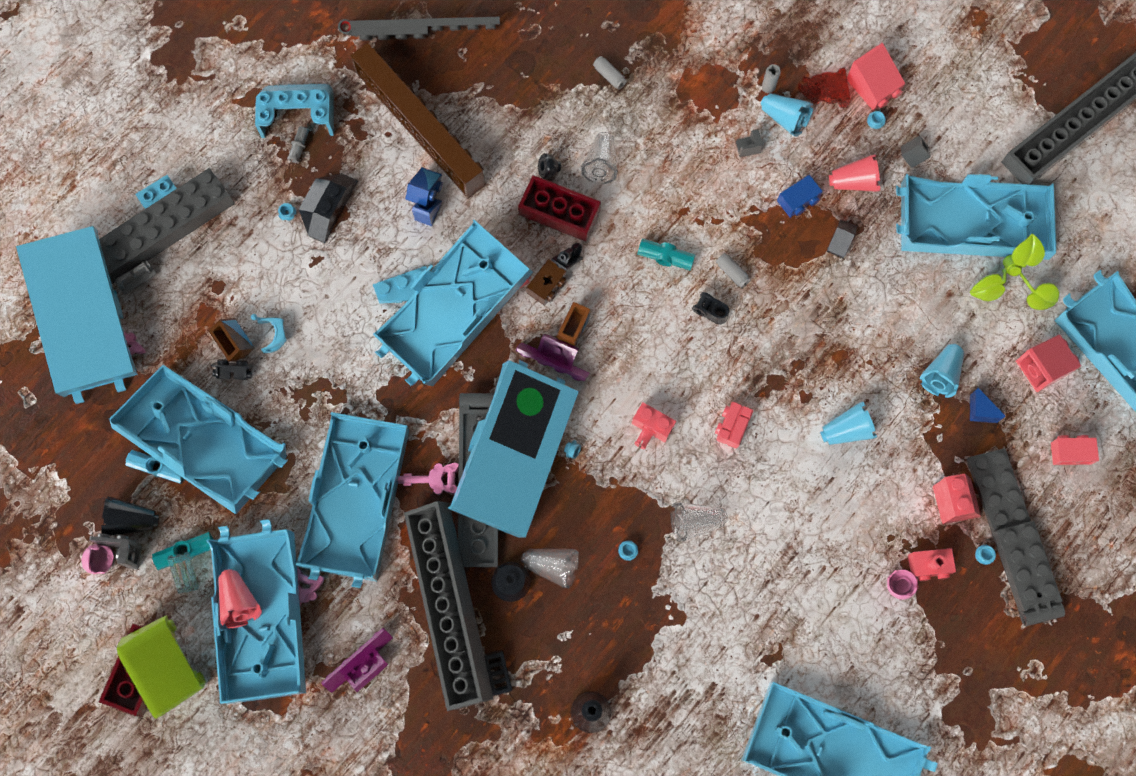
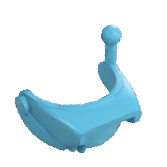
(279, 338)

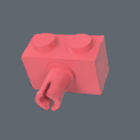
(652, 424)
(932, 563)

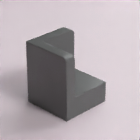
(750, 145)
(915, 151)

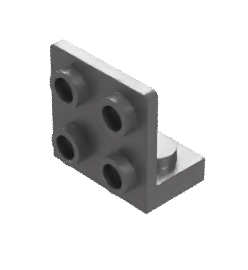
(128, 550)

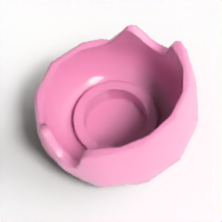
(97, 559)
(902, 584)

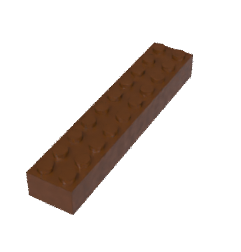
(418, 120)

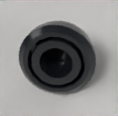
(548, 166)

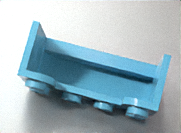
(314, 96)

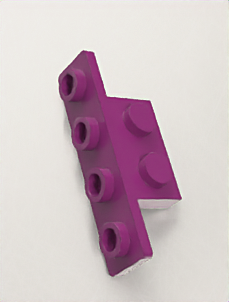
(556, 355)
(360, 666)

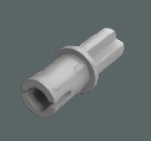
(298, 144)

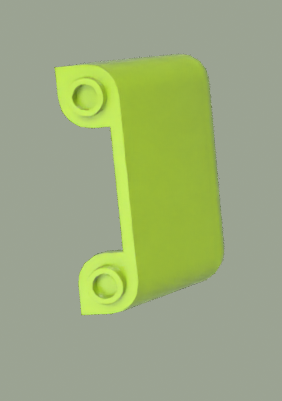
(159, 666)

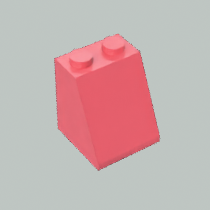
(876, 77)
(1048, 362)
(956, 499)

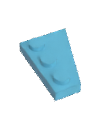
(397, 288)

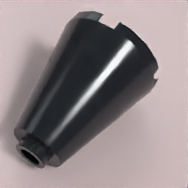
(126, 517)
(585, 721)

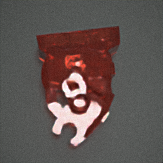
(827, 87)

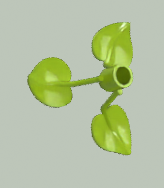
(1026, 253)

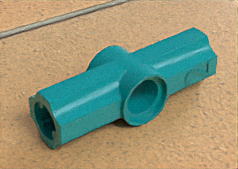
(666, 254)
(195, 547)

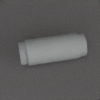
(609, 72)
(771, 78)
(733, 270)

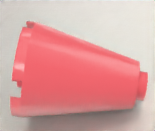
(857, 176)
(236, 600)

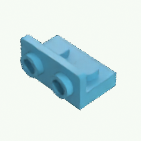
(155, 191)

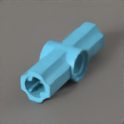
(146, 463)

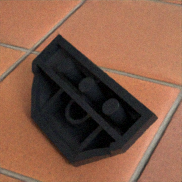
(325, 204)

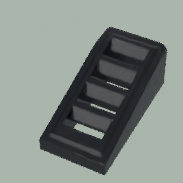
(500, 690)

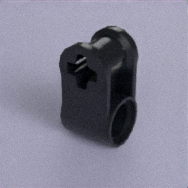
(708, 306)

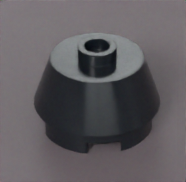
(510, 581)

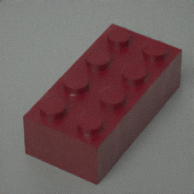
(559, 208)
(121, 691)

